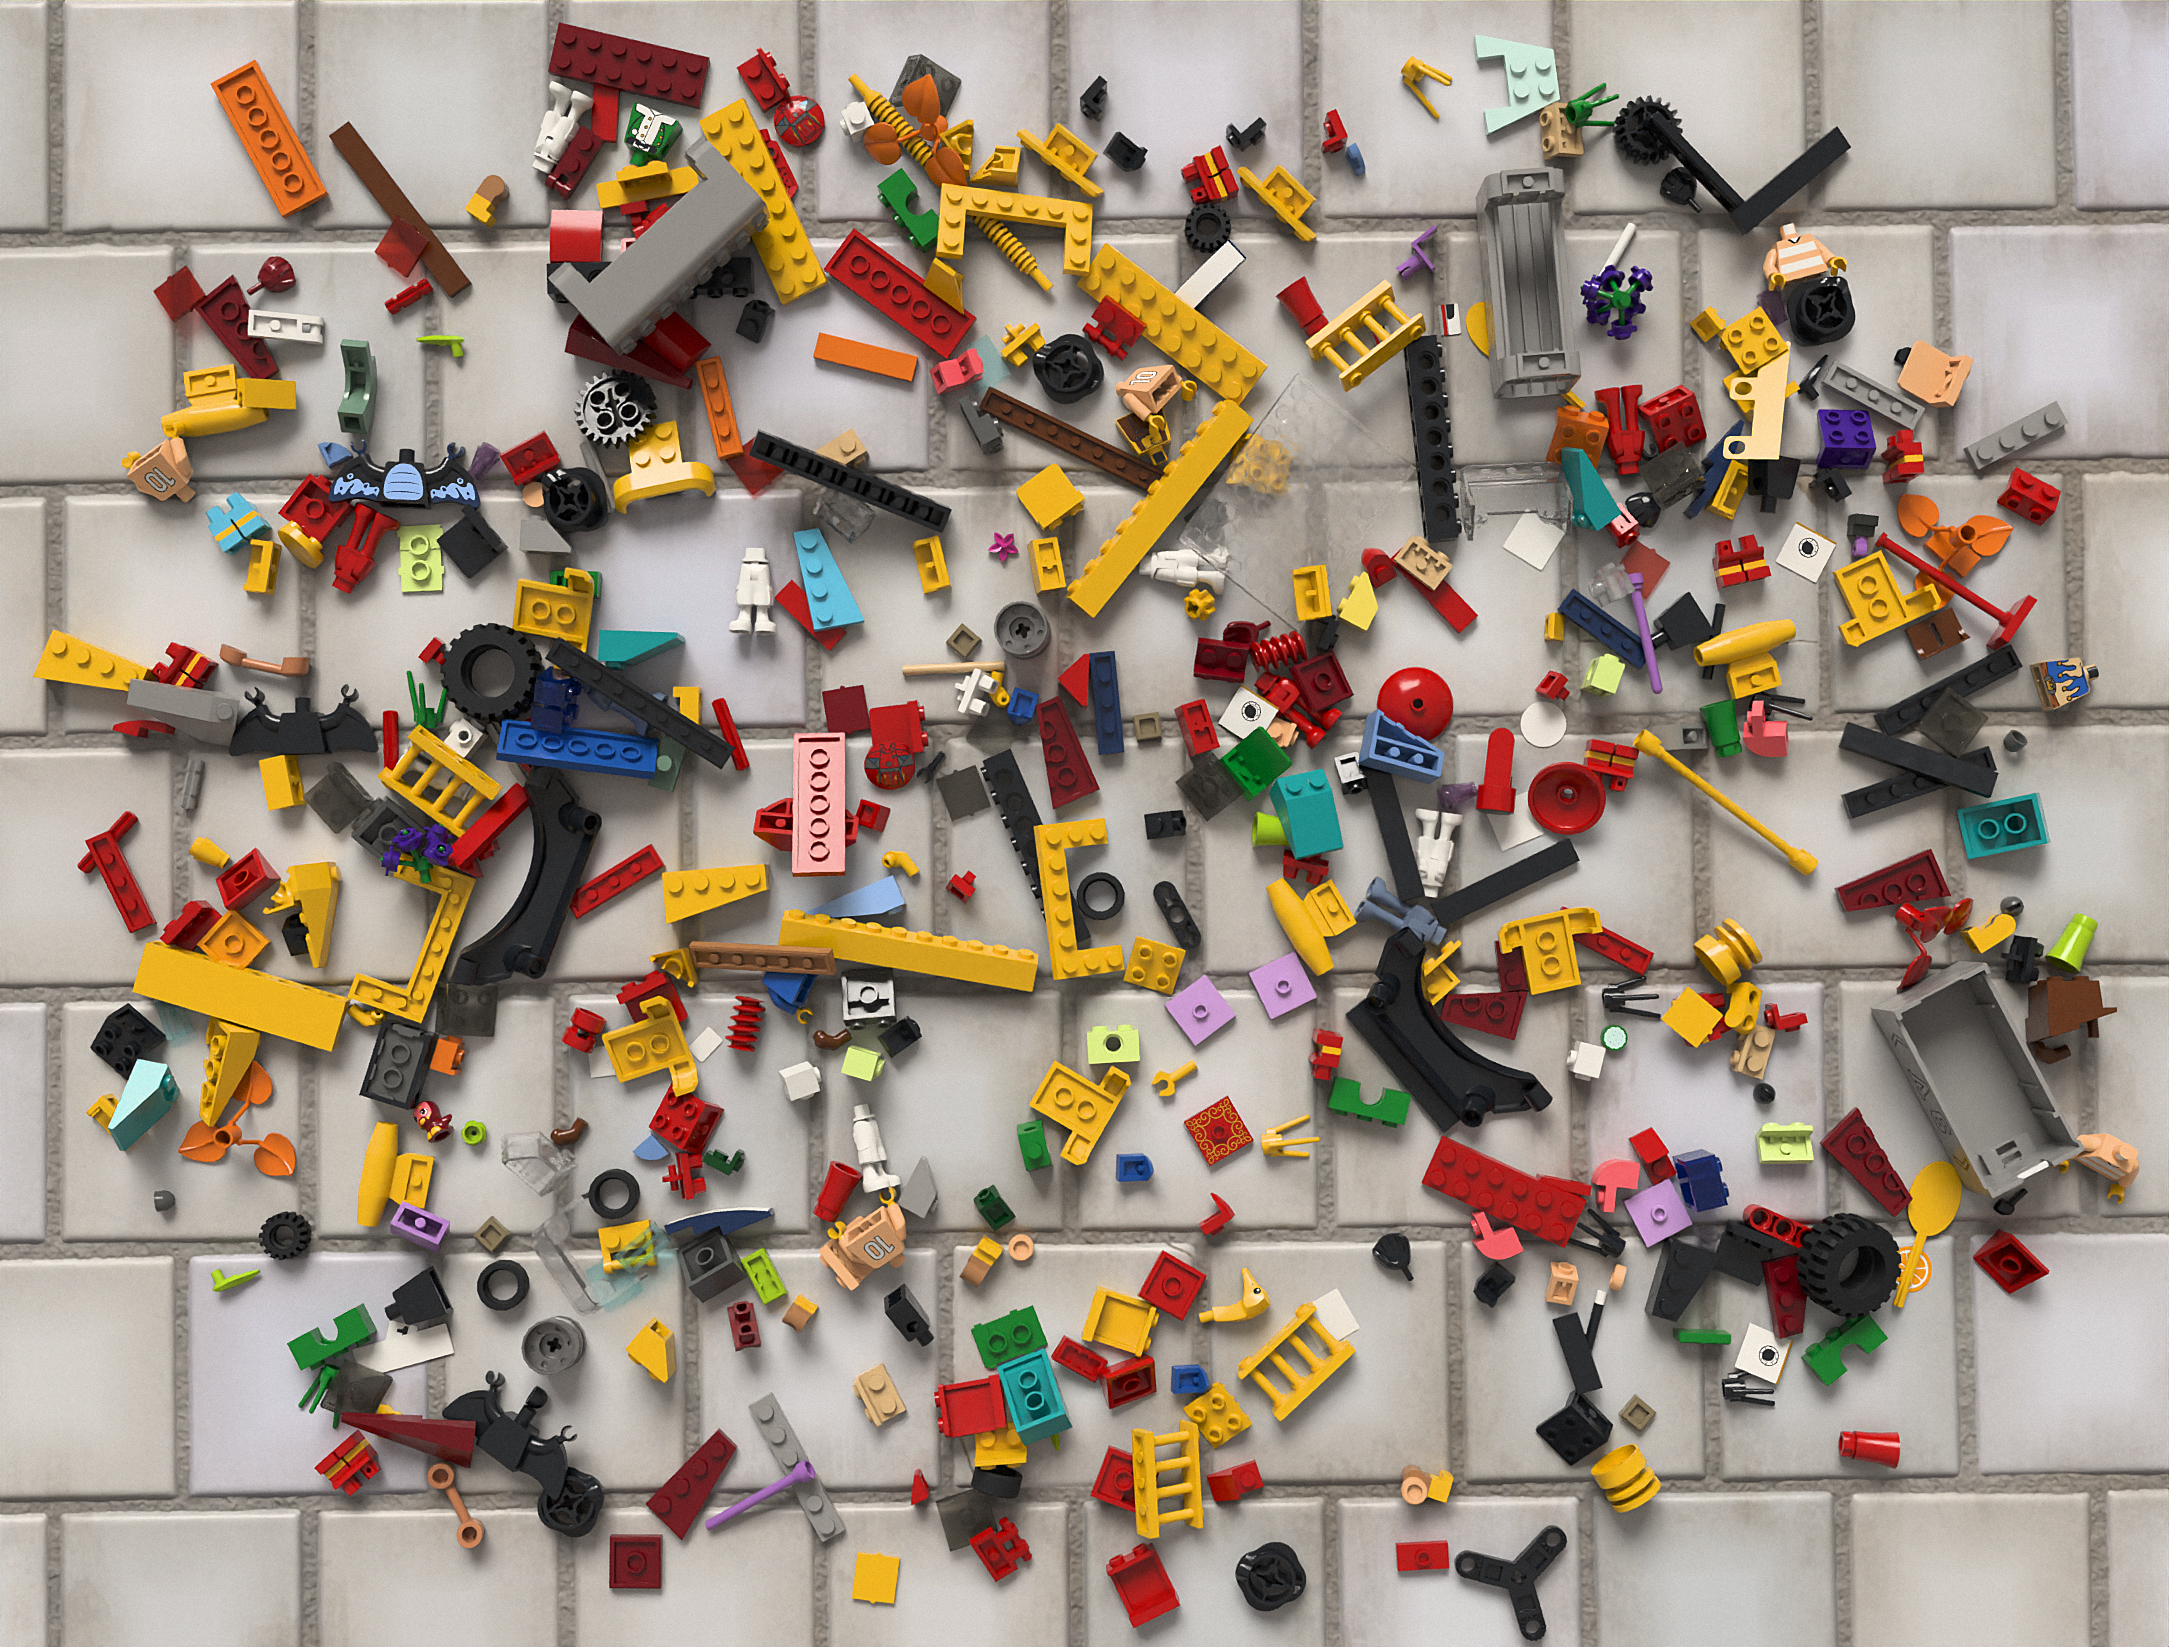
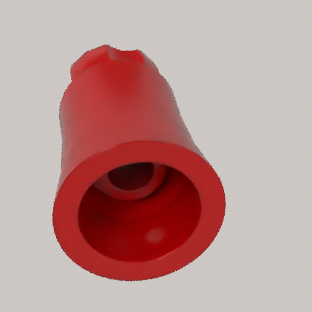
(1303, 306)
(836, 1190)
(1871, 1447)

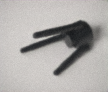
(1769, 705)
(1613, 998)
(1610, 1243)
(1736, 1390)

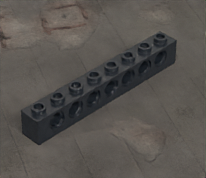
(740, 267)
(849, 481)
(1433, 529)
(1006, 763)

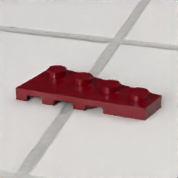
(227, 315)
(1065, 760)
(1901, 882)
(1861, 1156)
(689, 1487)

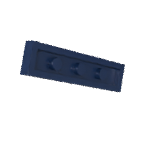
(1603, 628)
(1106, 702)

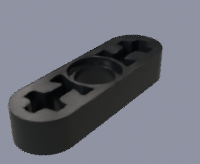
(1192, 928)

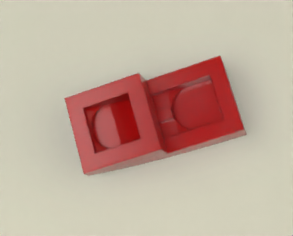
(141, 727)

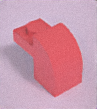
(957, 372)
(1764, 736)
(1611, 1175)
(1494, 1244)

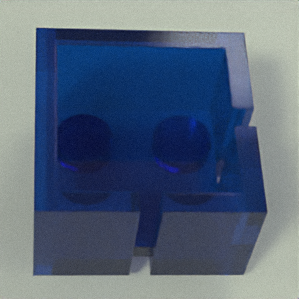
(559, 694)
(1704, 1183)

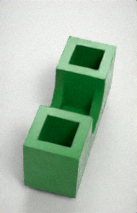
(897, 193)
(1390, 1108)
(313, 1348)
(1824, 1357)

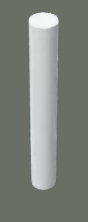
(1620, 246)

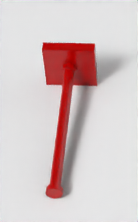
(2008, 621)

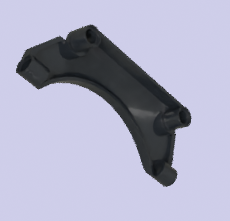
(532, 925)
(1458, 1073)

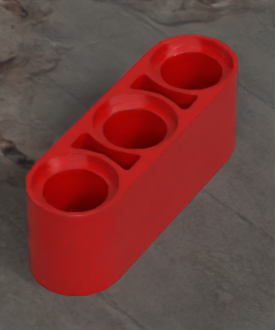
(1770, 1221)

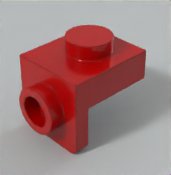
(1789, 1022)

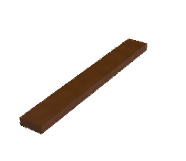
(396, 203)
(1069, 439)

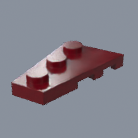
(1487, 1012)
(1785, 1295)

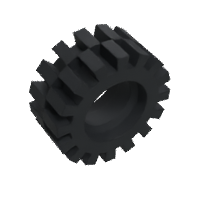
(1212, 213)
(300, 1235)

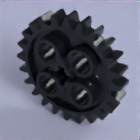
(638, 400)

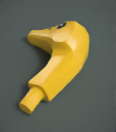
(1253, 1303)

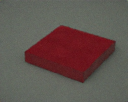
(1321, 682)
(635, 1561)

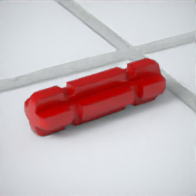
(408, 296)

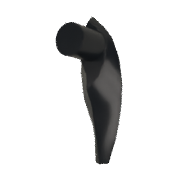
(1807, 382)

